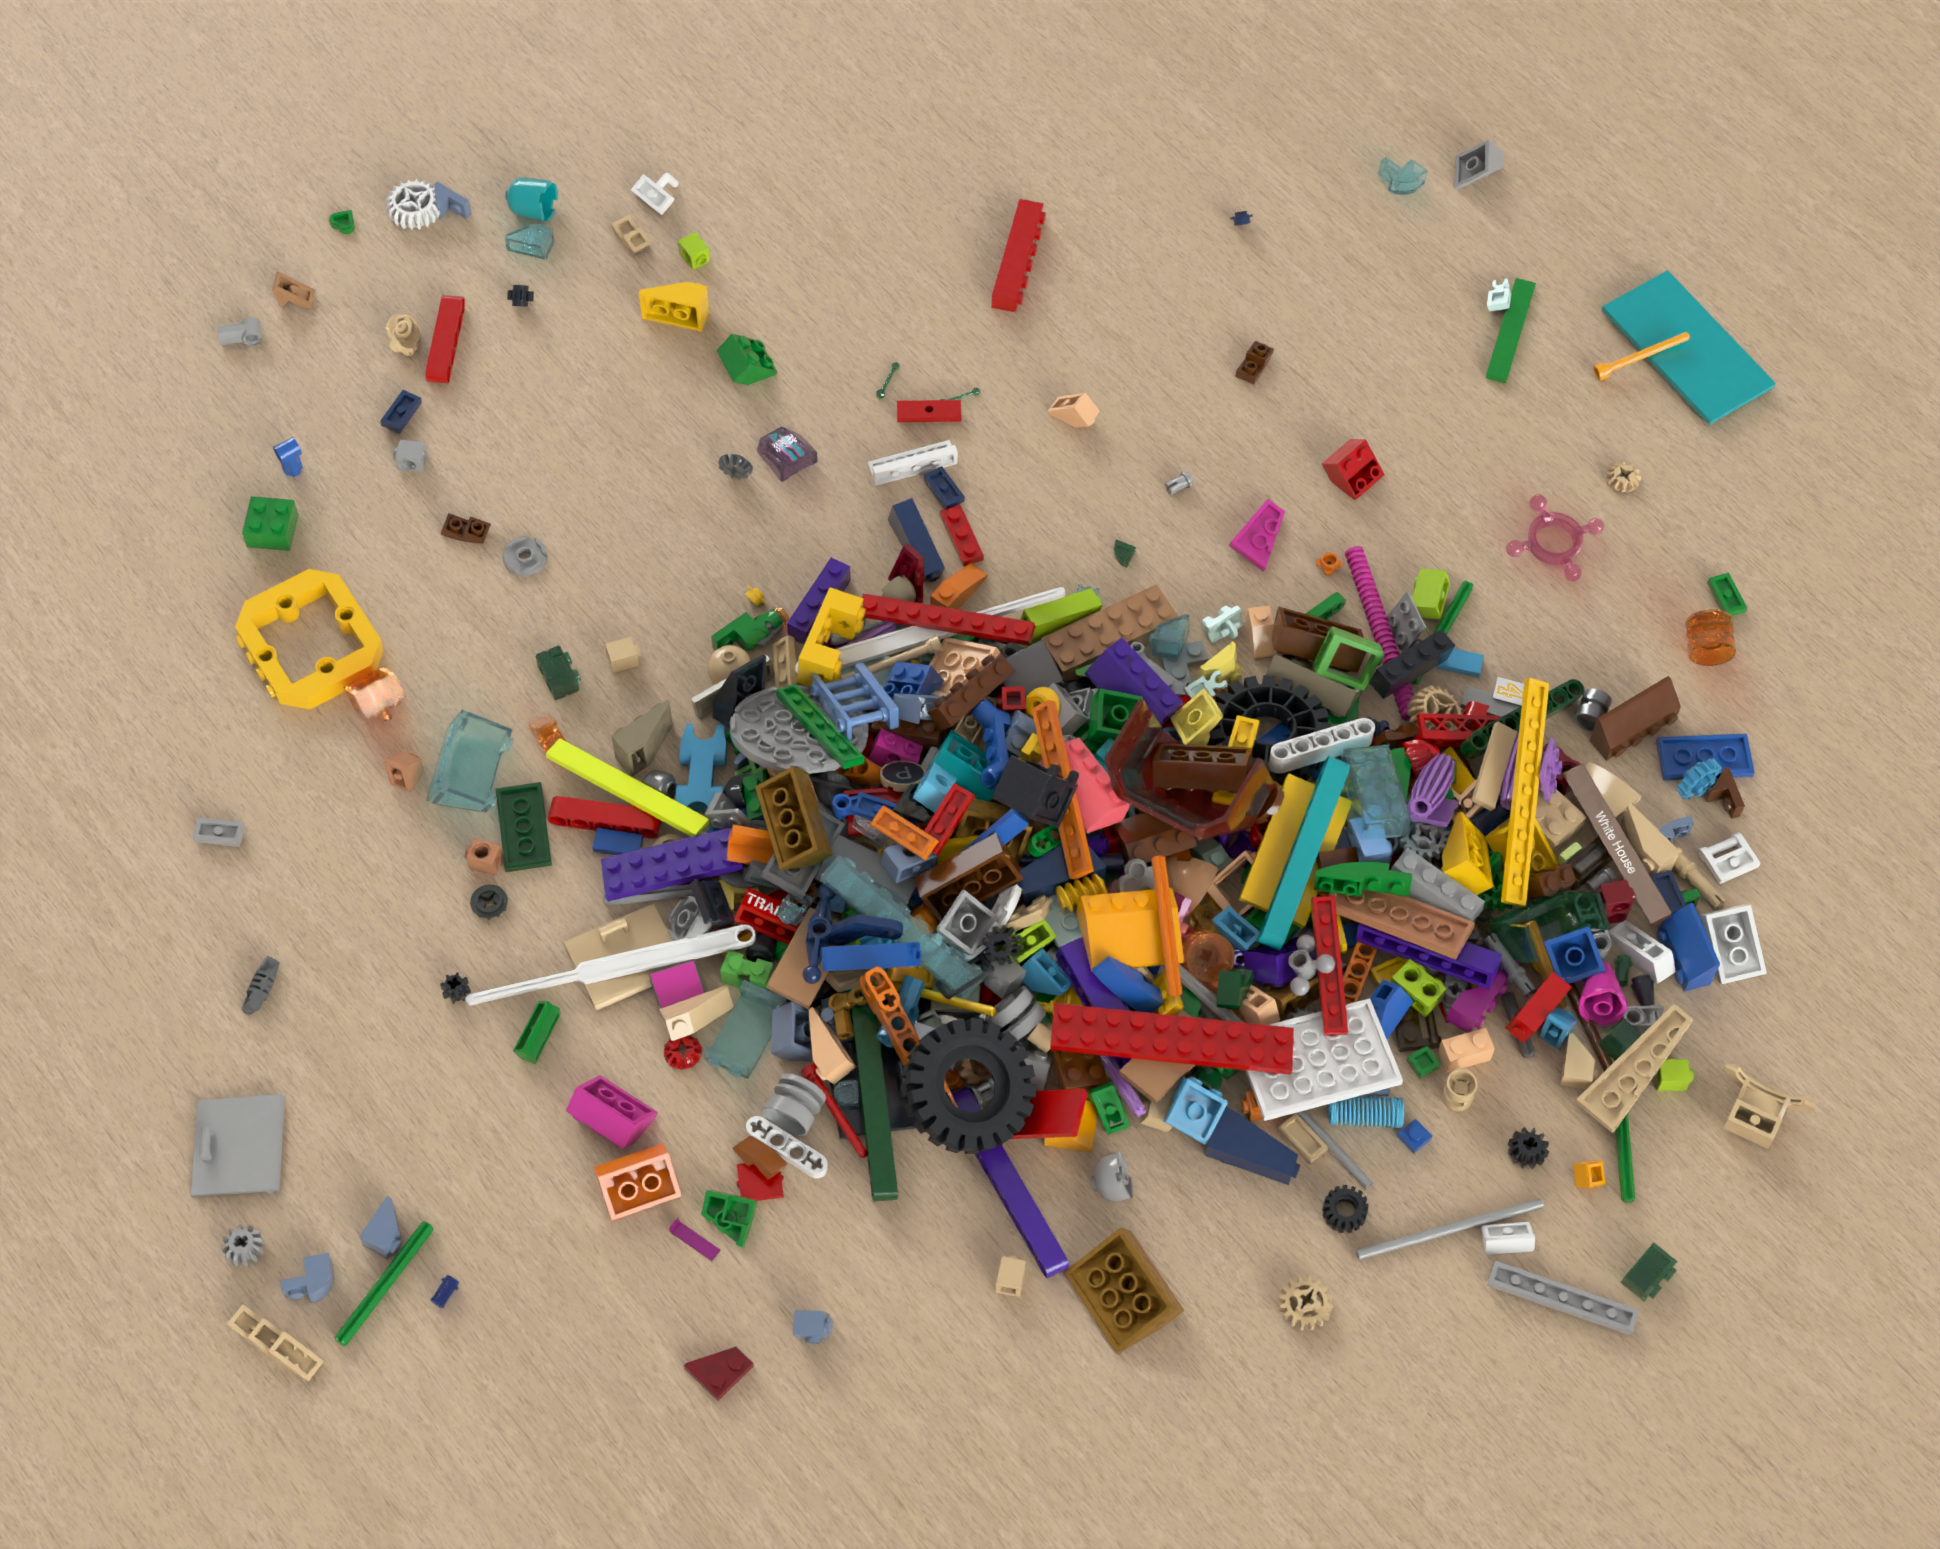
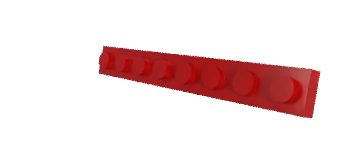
(948, 619)

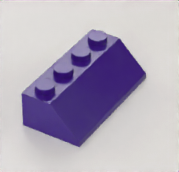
(1126, 672)

